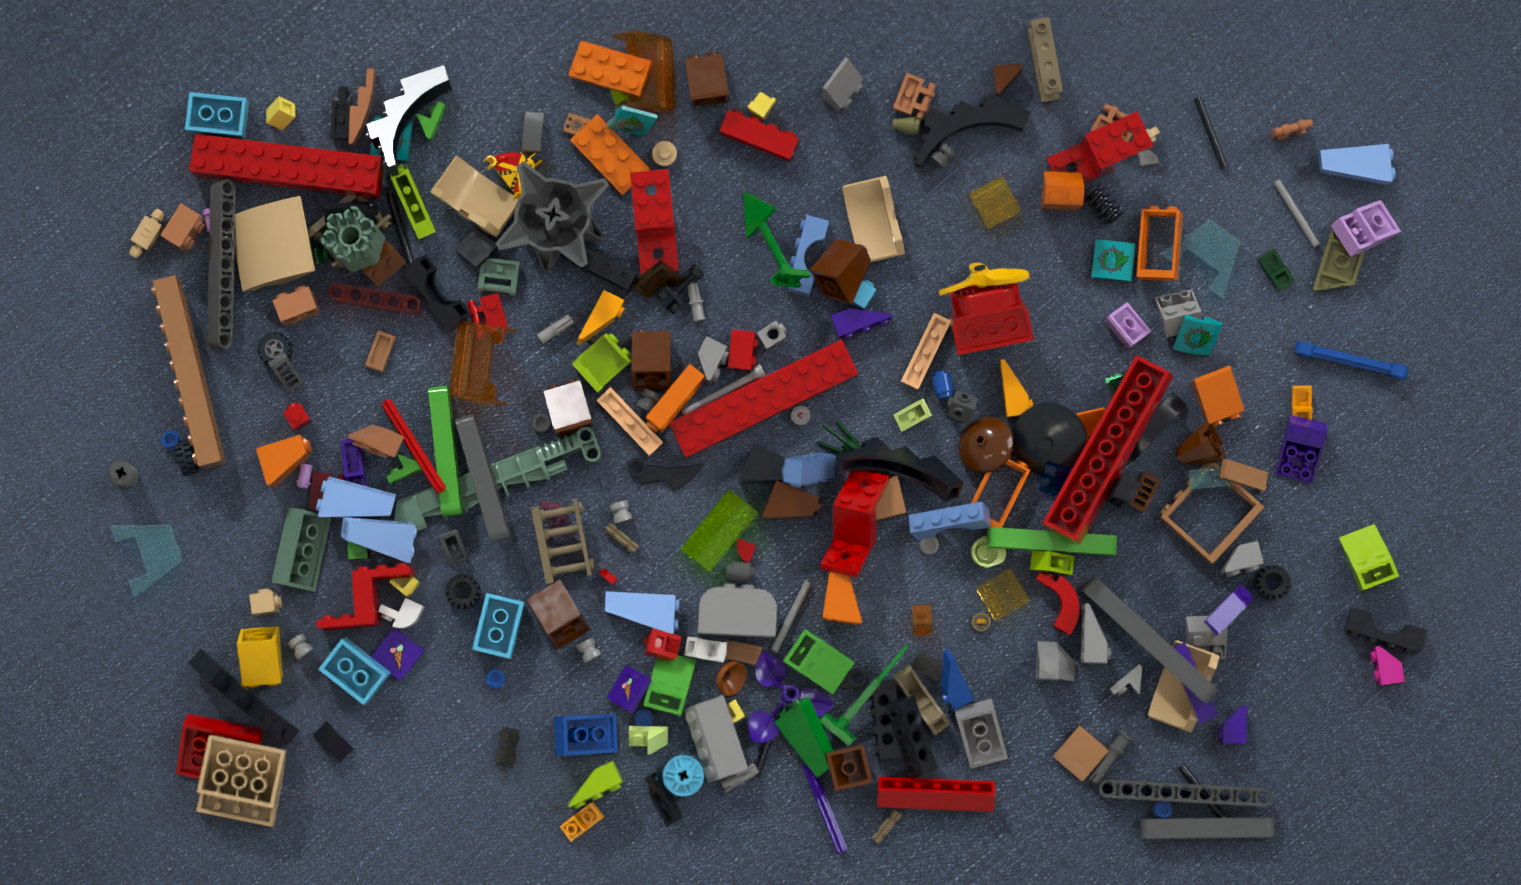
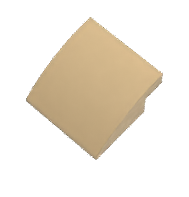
(272, 244)
(241, 781)

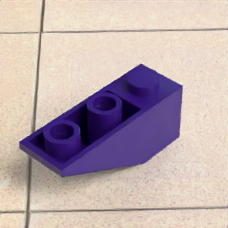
(854, 320)

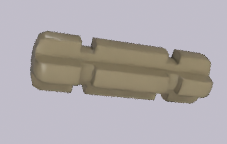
(622, 538)
(886, 826)

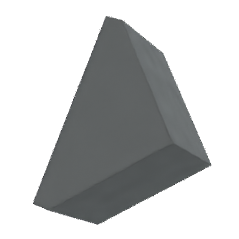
(453, 546)

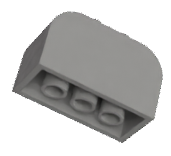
(737, 612)

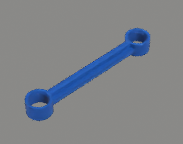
(1391, 369)

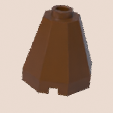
(1201, 446)

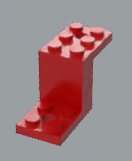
(1103, 148)
(654, 218)
(854, 523)
(365, 597)

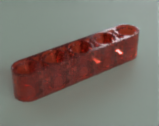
(365, 300)

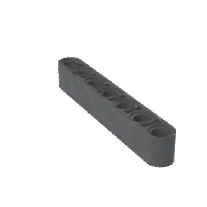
(483, 478)
(1207, 828)

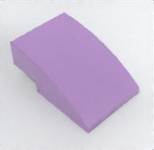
(1365, 228)

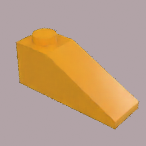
(602, 316)
(1015, 396)

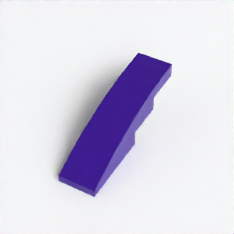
(353, 465)
(1203, 711)

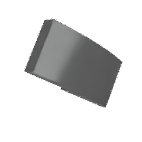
(533, 132)

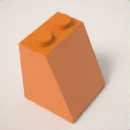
(1062, 191)
(1218, 396)
(283, 458)
(841, 601)

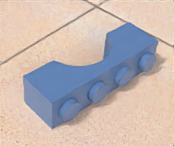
(813, 232)
(967, 516)

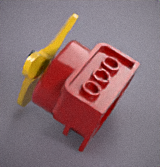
(988, 309)

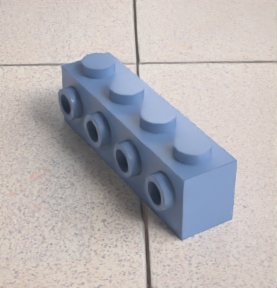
(809, 469)

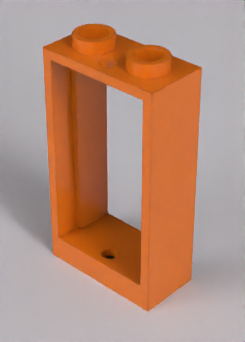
(1161, 275)
(675, 399)
(1020, 467)

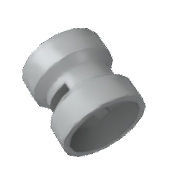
(620, 512)
(301, 648)
(588, 650)

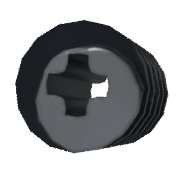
(1103, 205)

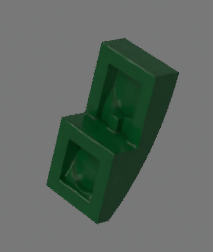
(1276, 270)

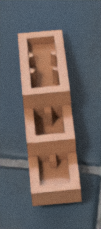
(360, 113)

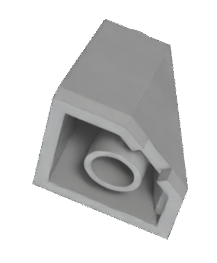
(1053, 663)

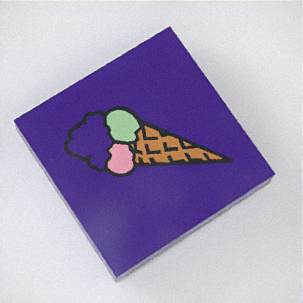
(397, 653)
(629, 688)

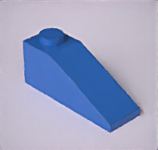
(953, 683)

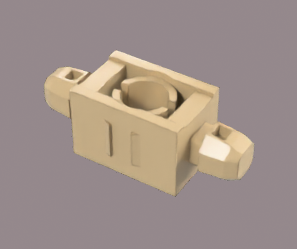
(146, 233)

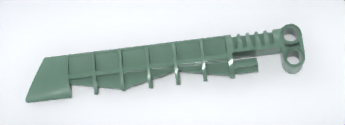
(517, 469)

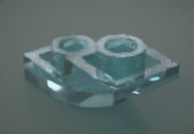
(1206, 478)

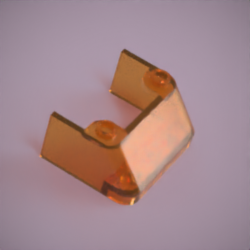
(659, 88)
(473, 362)

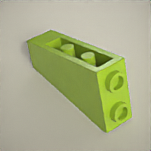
(412, 202)

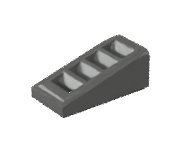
(279, 361)

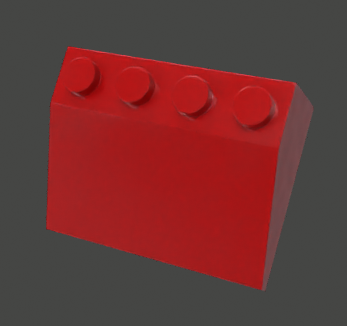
(195, 739)

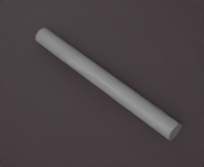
(1296, 213)
(791, 615)

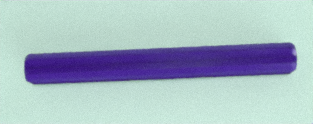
(825, 810)

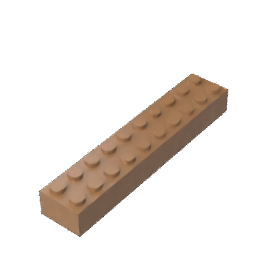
(189, 372)

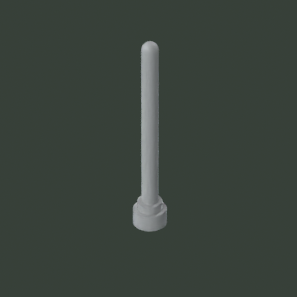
(756, 373)

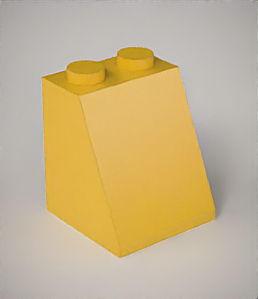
(260, 656)

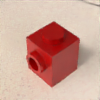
(297, 416)

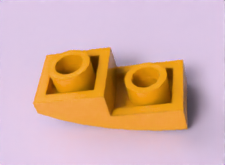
(581, 821)

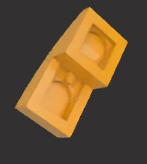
(1302, 401)

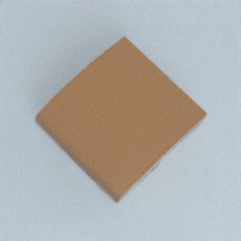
(1081, 753)

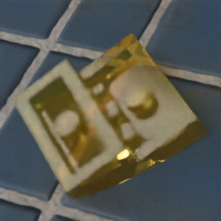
(995, 202)
(1003, 594)

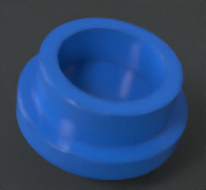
(169, 439)
(495, 678)
(643, 717)
(1162, 809)

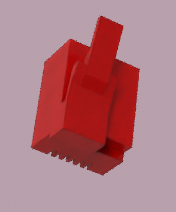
(662, 645)

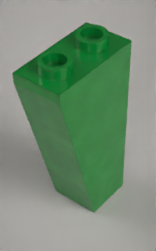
(806, 734)

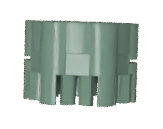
(346, 229)

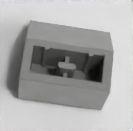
(1173, 310)
(711, 356)
(1243, 557)
(1202, 637)

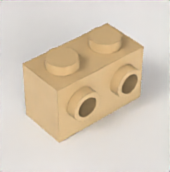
(265, 602)

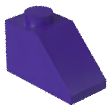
(1234, 728)

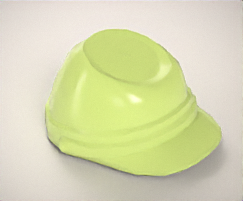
(986, 556)

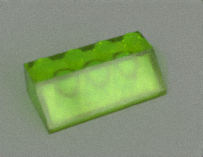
(719, 531)

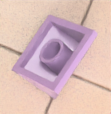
(1127, 325)

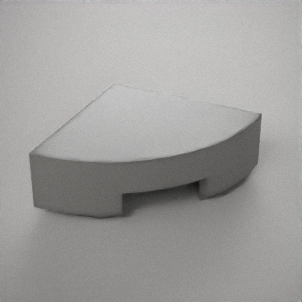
(1147, 158)

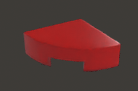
(745, 550)
(608, 576)

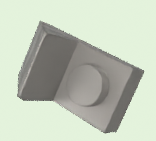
(1132, 678)

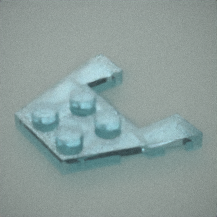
(1215, 248)
(157, 548)

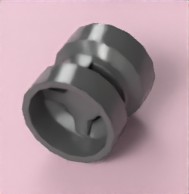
(942, 155)
(648, 400)

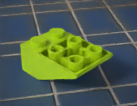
(1368, 557)
(602, 779)

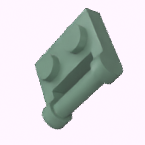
(500, 270)

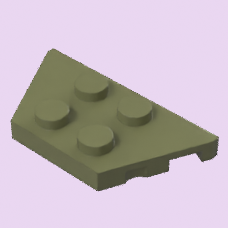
(1336, 266)

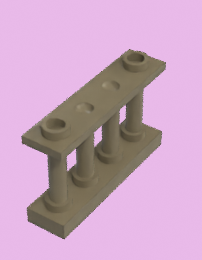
(1045, 60)
(316, 231)
(547, 553)

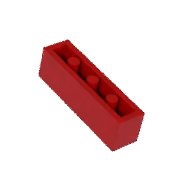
(758, 135)

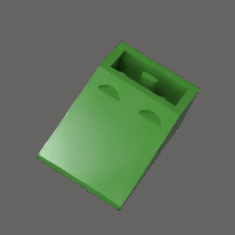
(819, 661)
(670, 685)

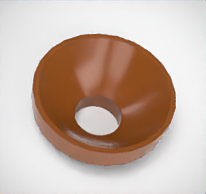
(733, 681)

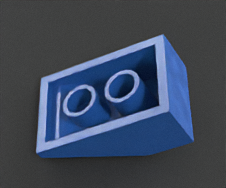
(585, 734)

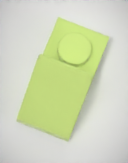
(912, 415)
(651, 736)

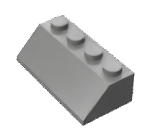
(715, 739)

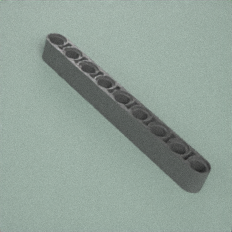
(221, 277)
(1150, 640)
(1194, 795)

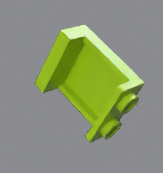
(602, 361)

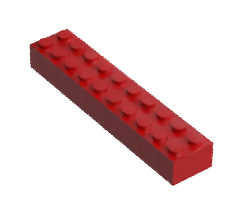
(287, 166)
(763, 399)
(1107, 450)

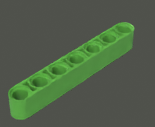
(445, 449)
(1050, 541)

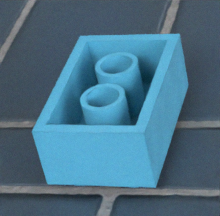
(217, 115)
(498, 626)
(354, 671)

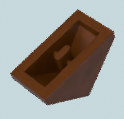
(1004, 76)

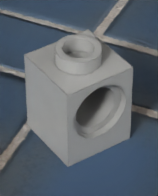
(766, 341)

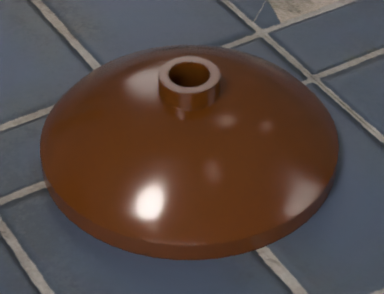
(994, 449)

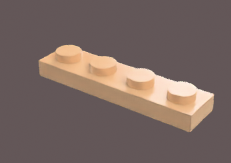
(925, 351)
(630, 421)

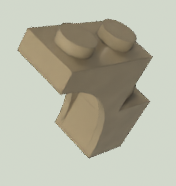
(929, 710)

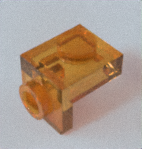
(922, 620)

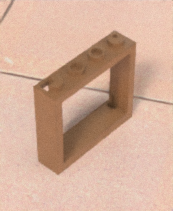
(1180, 497)

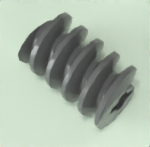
(120, 467)

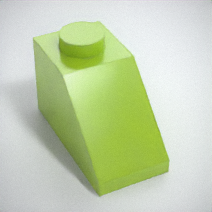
(1052, 562)

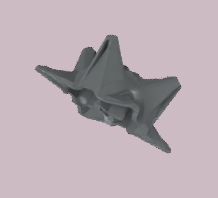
(554, 217)

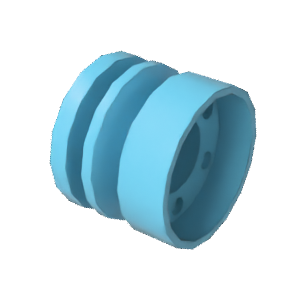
(694, 771)

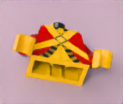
(507, 168)

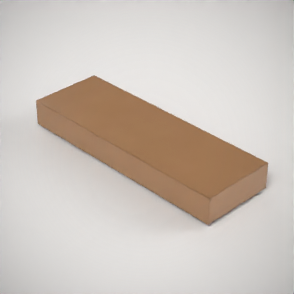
(1243, 475)

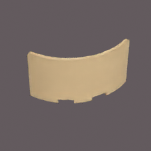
(475, 197)
(873, 218)
(1170, 700)

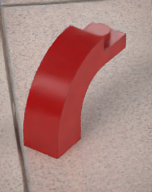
(1068, 599)

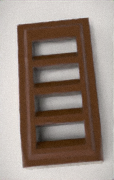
(1137, 506)

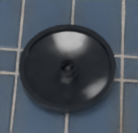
(1050, 436)

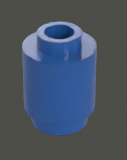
(942, 384)

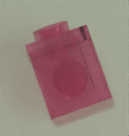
(549, 506)

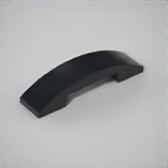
(1158, 422)

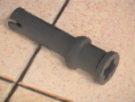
(1115, 750)

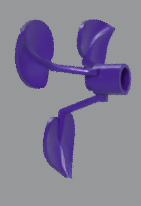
(771, 671)

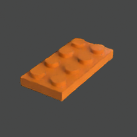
(610, 69)
(608, 153)

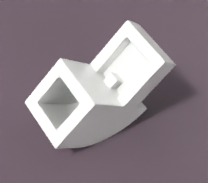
(406, 617)
(705, 649)

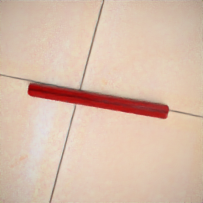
(413, 446)

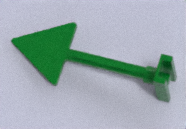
(755, 218)
(839, 726)

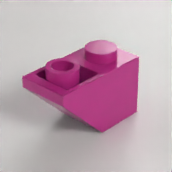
(1388, 668)

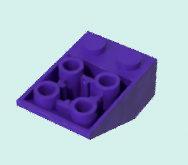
(1301, 449)

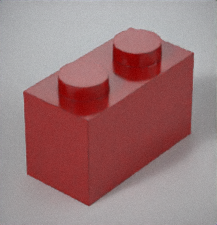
(741, 350)

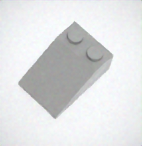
(842, 85)
(1093, 642)
(981, 733)

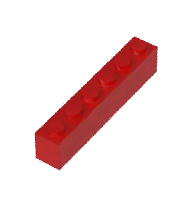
(936, 794)

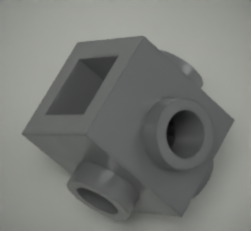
(961, 406)

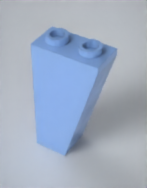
(1360, 163)
(352, 499)
(383, 536)
(646, 609)

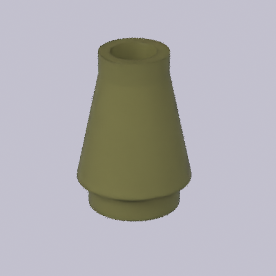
(907, 125)

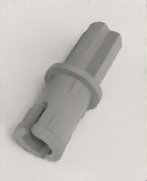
(696, 302)
(555, 328)
(739, 778)

